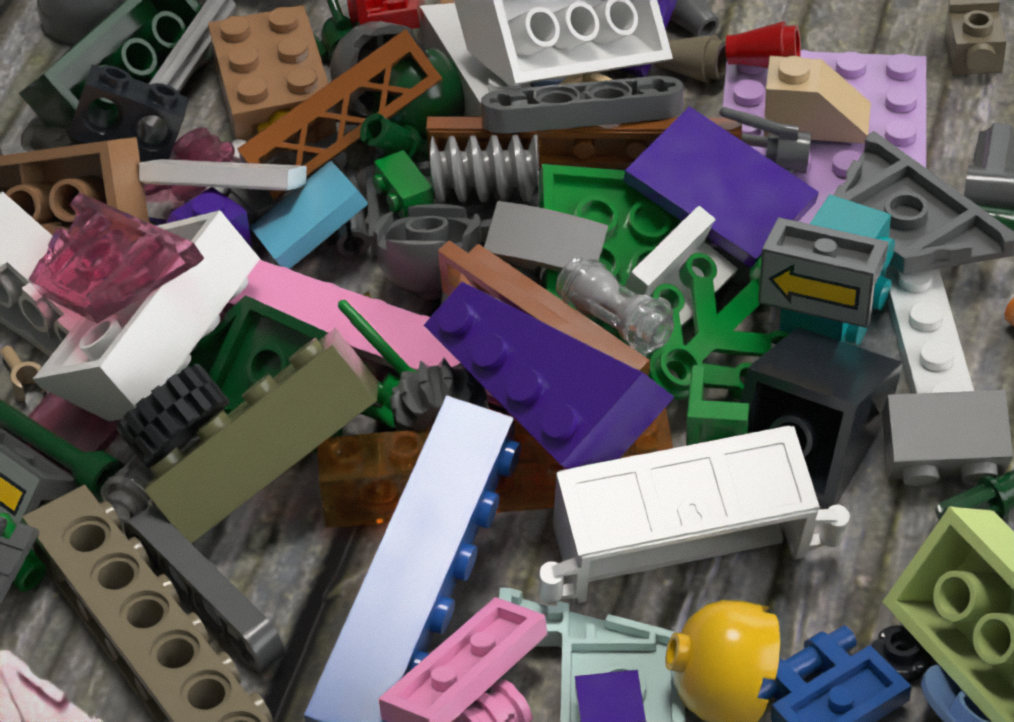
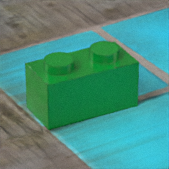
(401, 183)

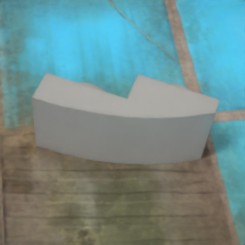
(542, 237)

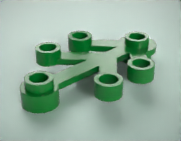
(712, 331)

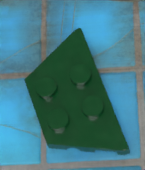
(250, 345)

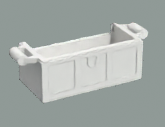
(684, 509)

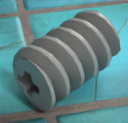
(484, 169)

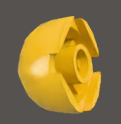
(723, 660)

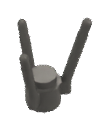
(784, 142)

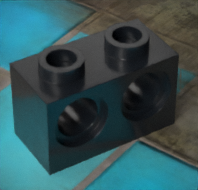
(133, 102)

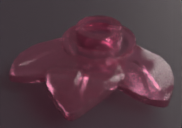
(195, 146)

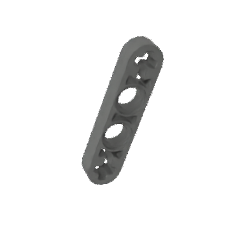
(582, 104)
(207, 591)

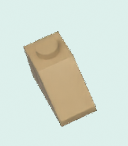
(816, 100)

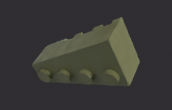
(262, 436)

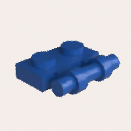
(848, 690)

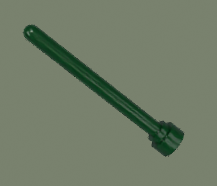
(87, 467)

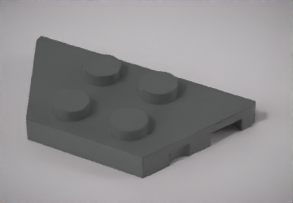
(928, 217)

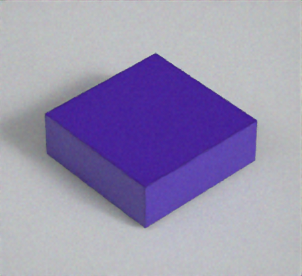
(610, 697)

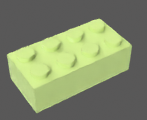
(961, 605)

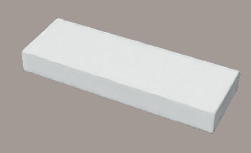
(222, 174)

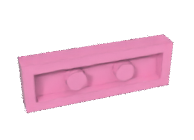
(464, 664)

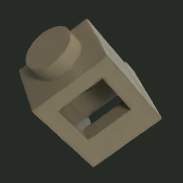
(975, 37)

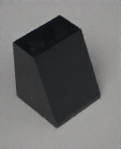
(829, 396)

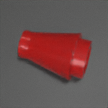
(757, 45)

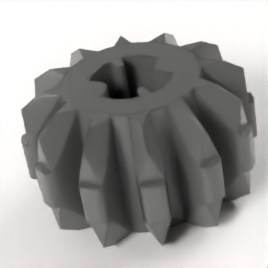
(422, 393)

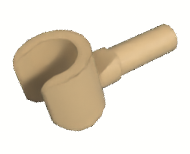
(21, 372)

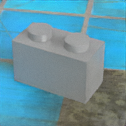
(946, 436)

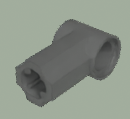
(992, 174)

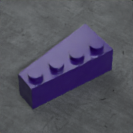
(558, 388)

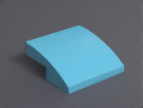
(308, 215)

